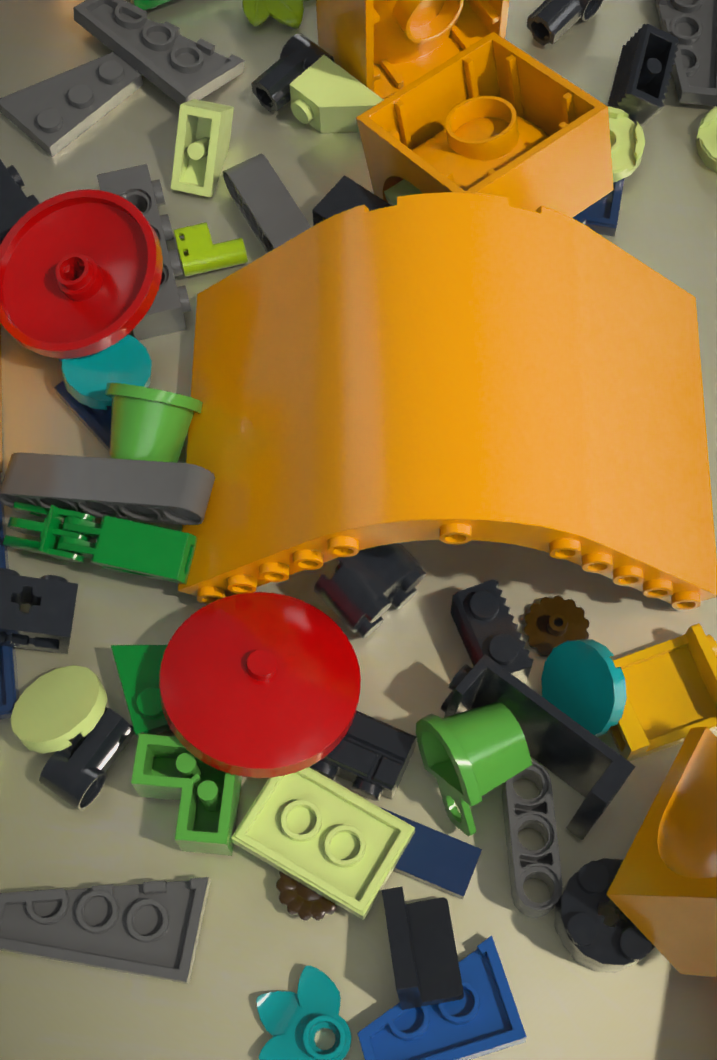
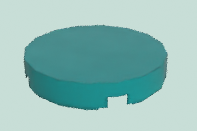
(121, 363)
(585, 684)

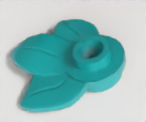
(299, 1017)

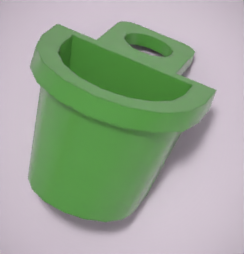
(149, 422)
(471, 756)

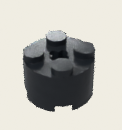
(369, 585)
(583, 930)

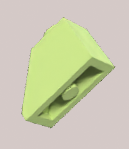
(330, 98)
(201, 146)

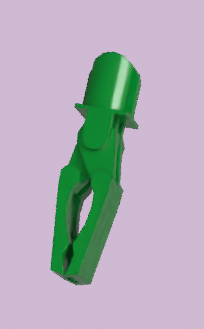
(119, 545)

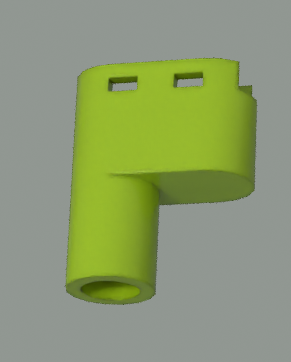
(205, 256)

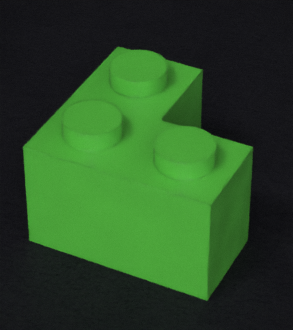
(205, 794)

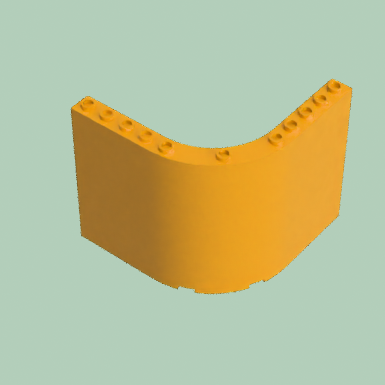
(453, 386)

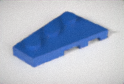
(452, 1030)

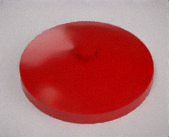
(78, 273)
(259, 684)

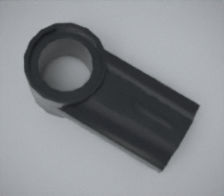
(556, 17)
(273, 85)
(81, 769)

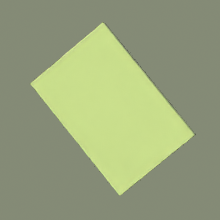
(324, 838)

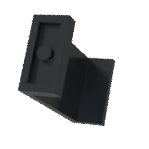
(550, 736)

